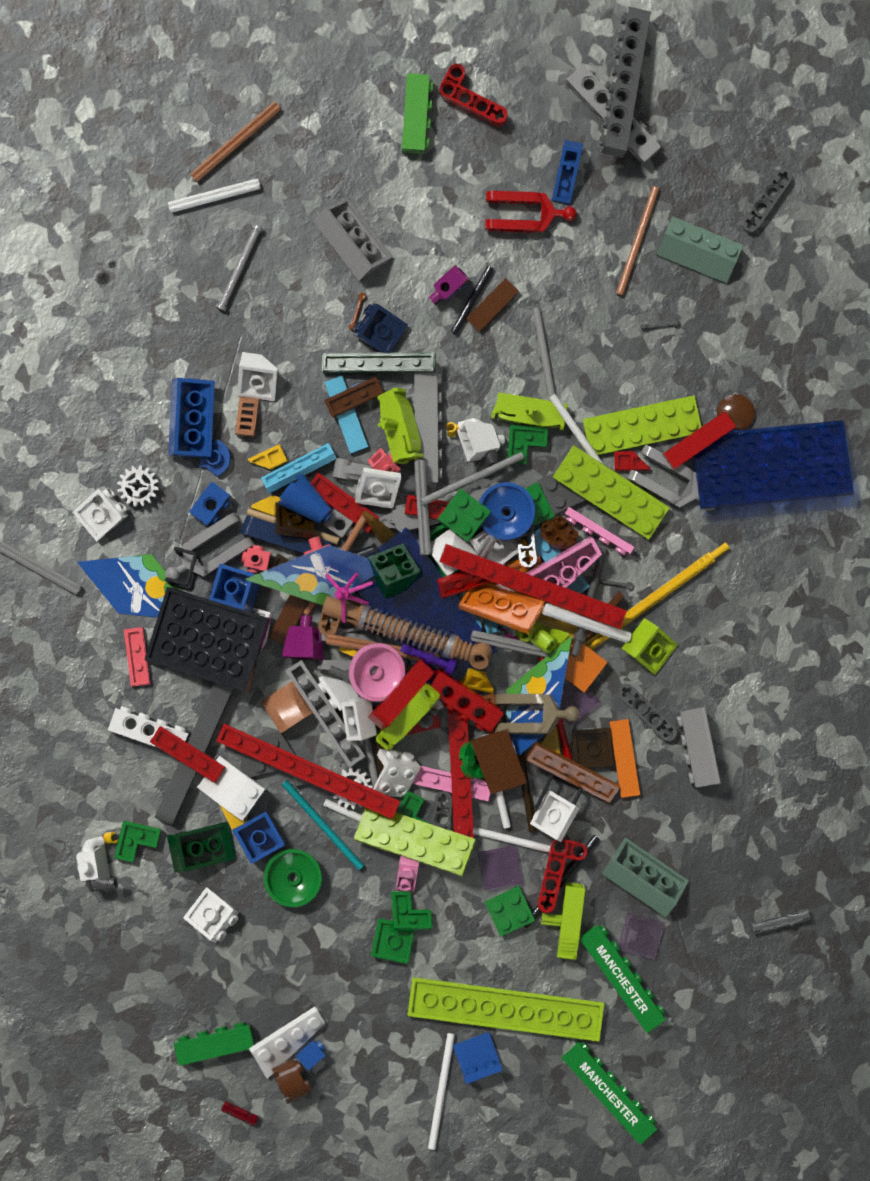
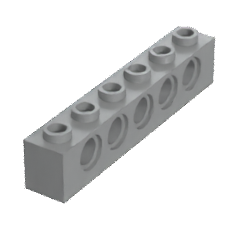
(585, 74)
(325, 713)

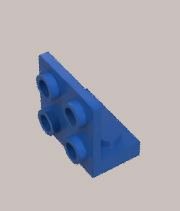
(477, 1057)

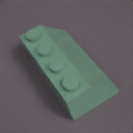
(699, 250)
(645, 877)

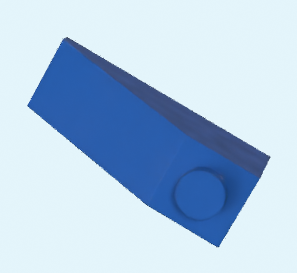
(567, 171)

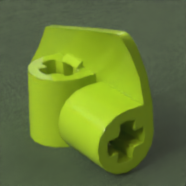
(544, 637)

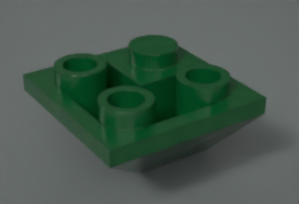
(394, 570)

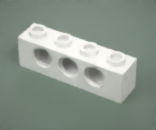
(119, 725)

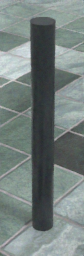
(471, 300)

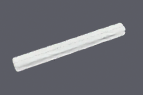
(214, 195)
(587, 623)

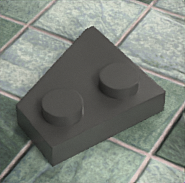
(559, 495)

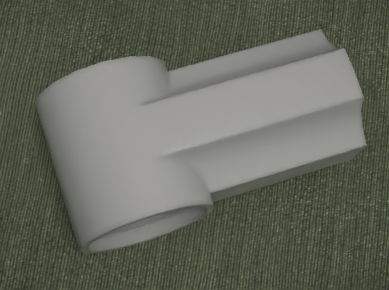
(347, 470)

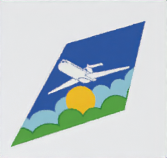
(306, 574)
(130, 583)
(543, 678)

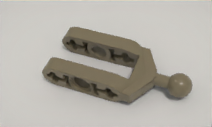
(551, 713)

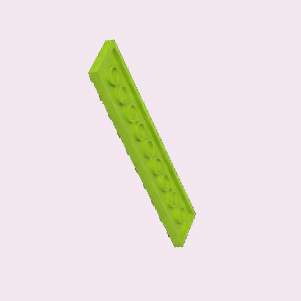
(505, 1009)

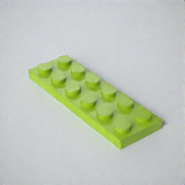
(642, 425)
(611, 492)
(416, 841)

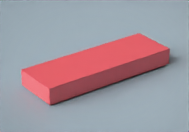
(136, 656)

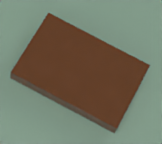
(499, 761)

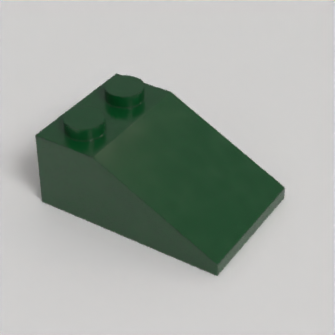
(200, 847)

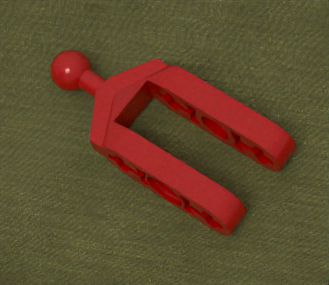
(548, 212)

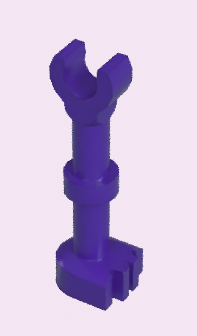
(430, 658)

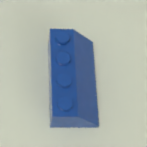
(191, 417)

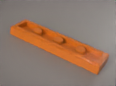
(624, 758)

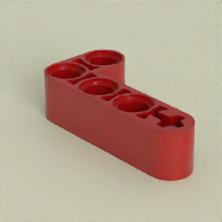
(475, 99)
(401, 695)
(557, 875)

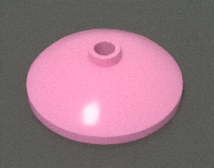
(388, 671)

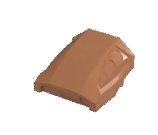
(286, 707)

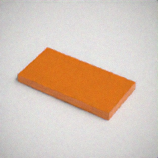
(503, 606)

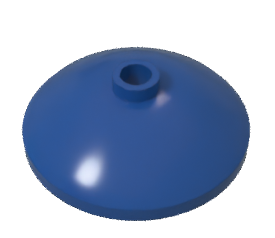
(510, 497)

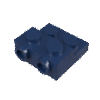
(379, 328)

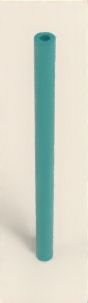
(322, 824)

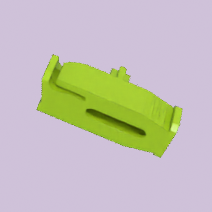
(527, 411)
(399, 426)
(408, 717)
(568, 920)

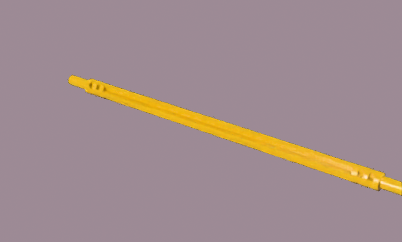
(662, 592)

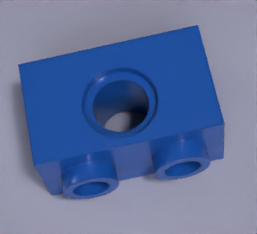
(200, 509)

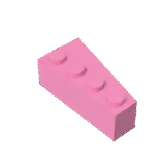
(569, 564)

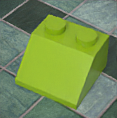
(649, 646)

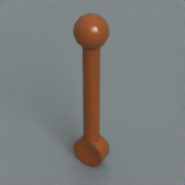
(361, 296)

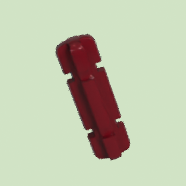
(239, 1113)

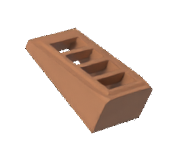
(247, 432)

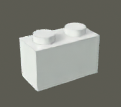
(356, 719)

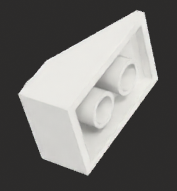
(233, 790)

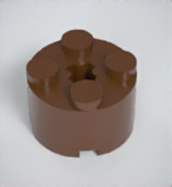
(290, 1080)

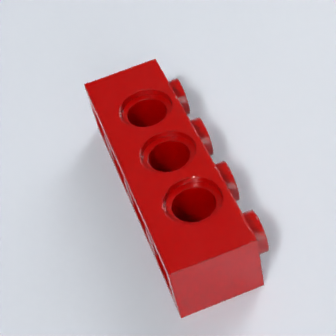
(491, 712)

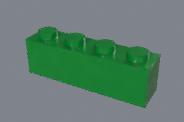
(214, 1044)

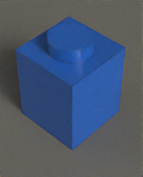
(311, 1054)

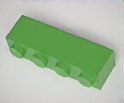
(415, 113)

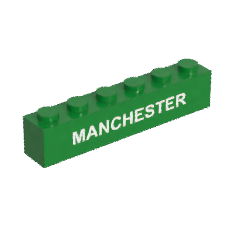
(621, 977)
(608, 1092)

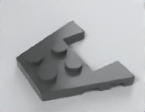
(254, 767)

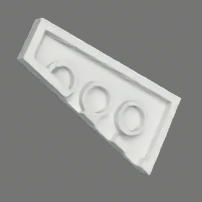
(286, 1041)

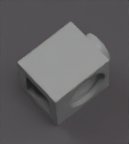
(331, 524)

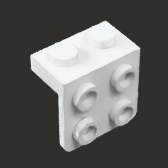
(397, 774)

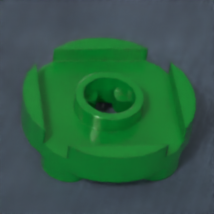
(470, 768)

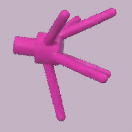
(345, 593)

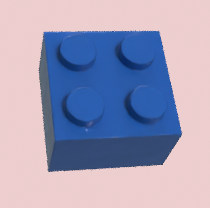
(233, 589)
(259, 837)

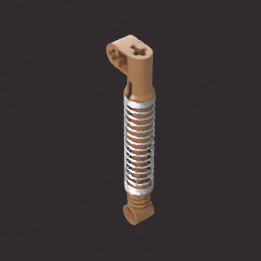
(365, 617)

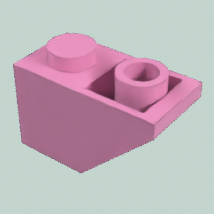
(407, 874)

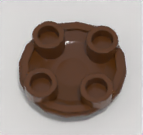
(738, 409)
(559, 533)

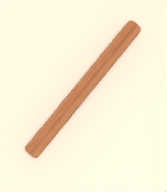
(235, 141)
(358, 644)

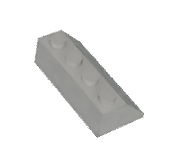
(352, 238)
(699, 747)

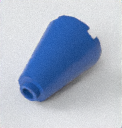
(305, 500)

